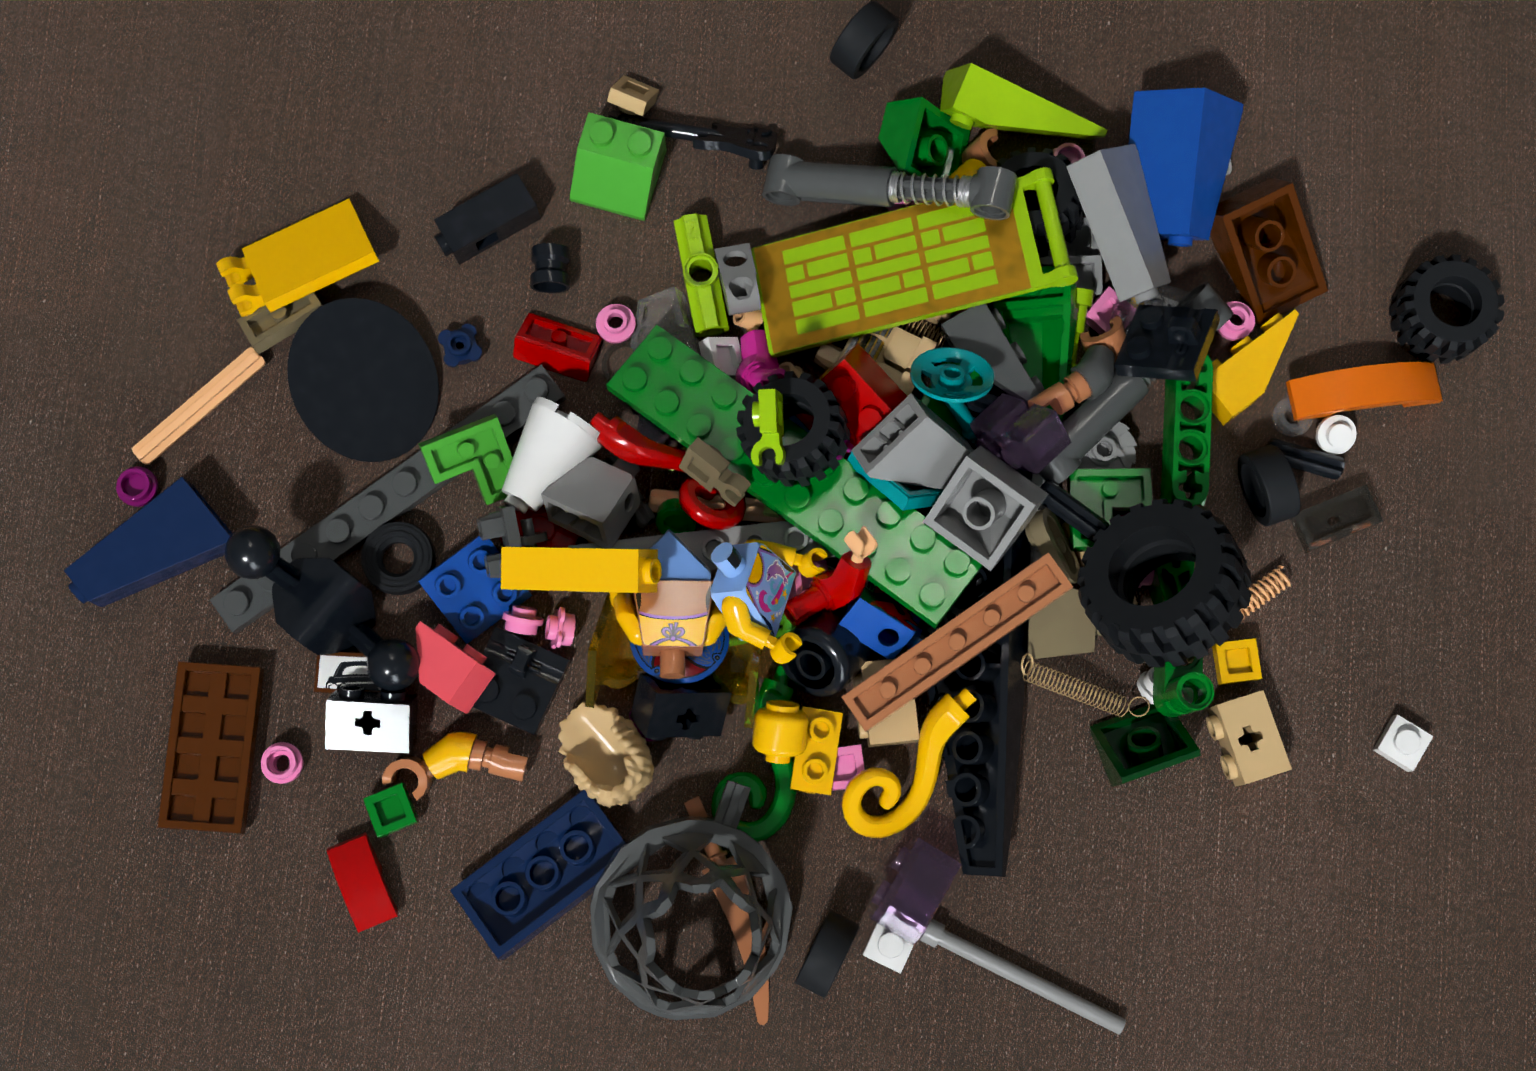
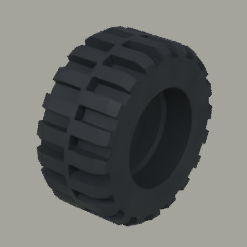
(1190, 619)

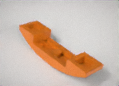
(1363, 389)

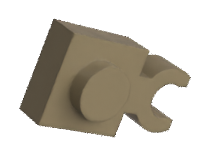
(711, 471)

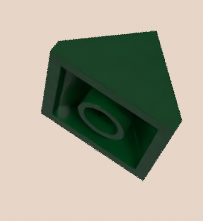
(1141, 745)

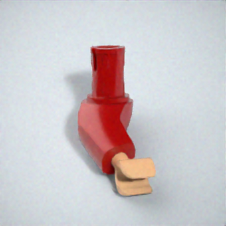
(837, 586)

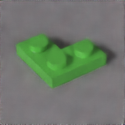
(472, 447)

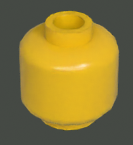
(780, 731)

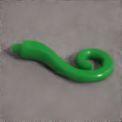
(783, 797)

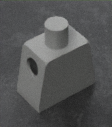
(594, 500)

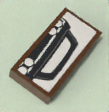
(341, 670)

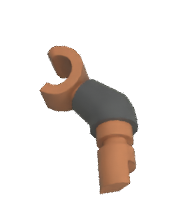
(1091, 375)

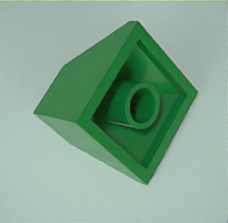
(922, 138)

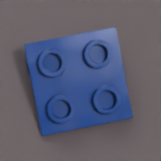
(467, 594)

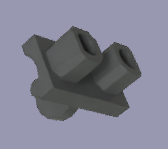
(504, 524)

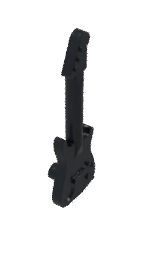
(751, 143)

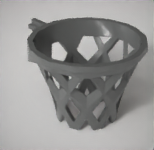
(690, 836)

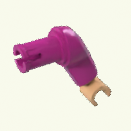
(756, 359)

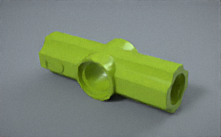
(704, 297)

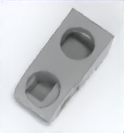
(738, 282)

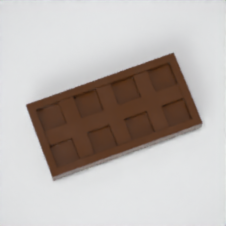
(211, 747)

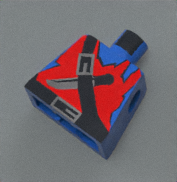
(882, 622)

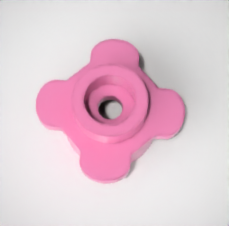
(560, 628)

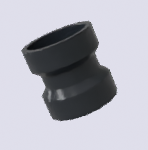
(550, 268)

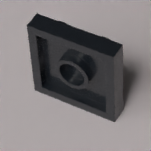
(1167, 342)
(523, 680)

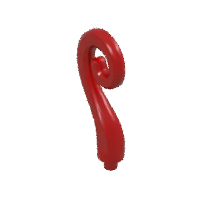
(638, 449)

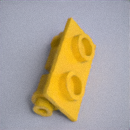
(815, 767)

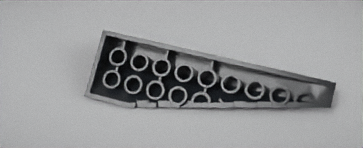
(986, 748)

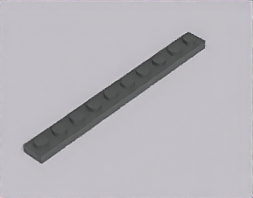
(379, 503)

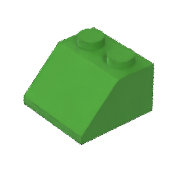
(617, 166)

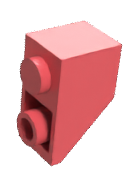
(448, 670)

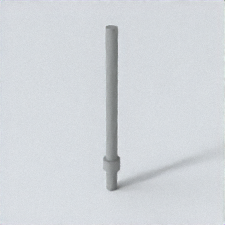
(937, 935)

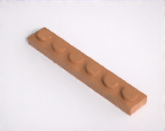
(957, 642)

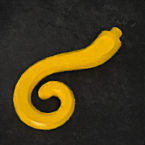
(936, 730)

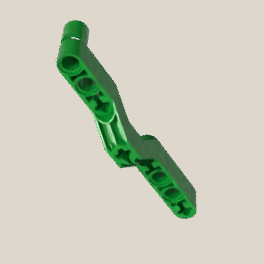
(1169, 580)

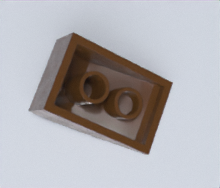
(1268, 248)

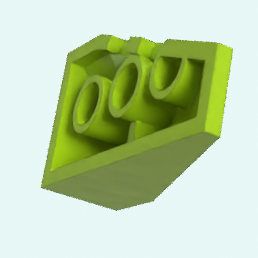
(988, 101)

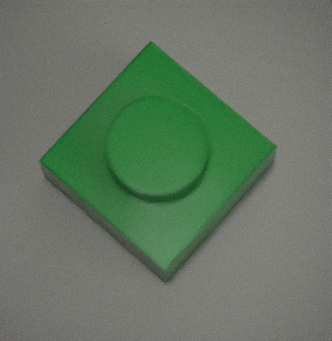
(391, 810)

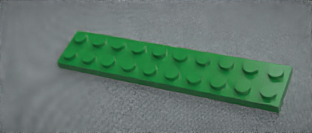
(697, 399)

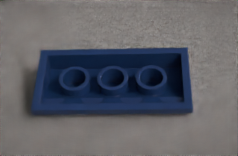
(539, 875)

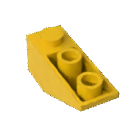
(1249, 370)

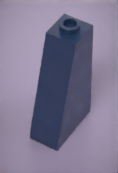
(153, 545)

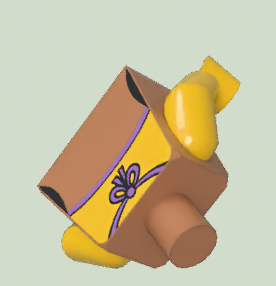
(670, 622)

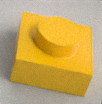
(1237, 661)

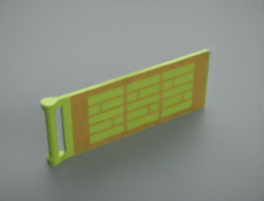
(904, 268)

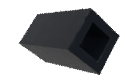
(486, 219)

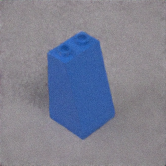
(1184, 156)

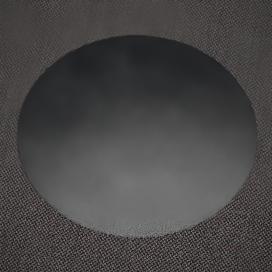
(363, 379)

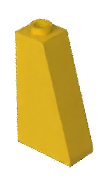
(580, 569)

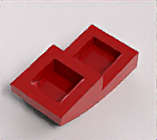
(362, 882)

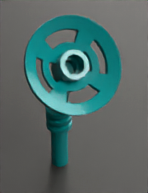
(952, 382)

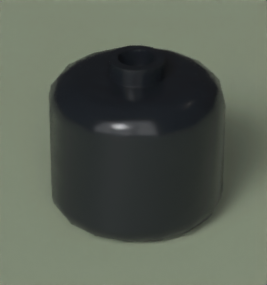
(828, 655)

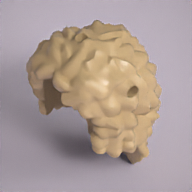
(605, 754)

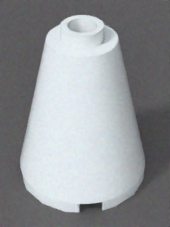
(546, 451)

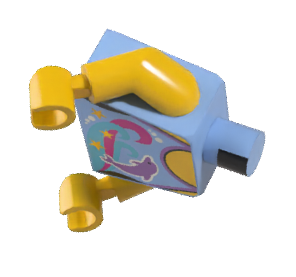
(754, 590)

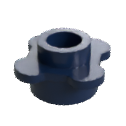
(462, 356)

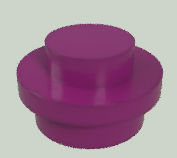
(137, 486)

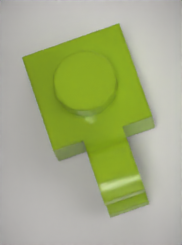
(768, 415)

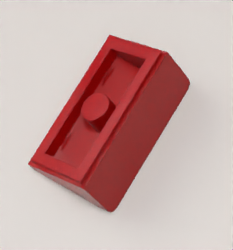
(557, 347)

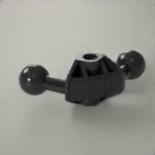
(322, 606)

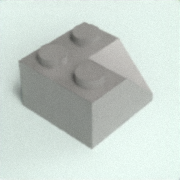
(985, 507)

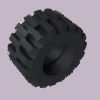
(1065, 195)
(1467, 287)
(818, 448)

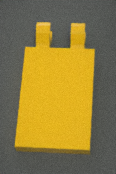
(298, 260)

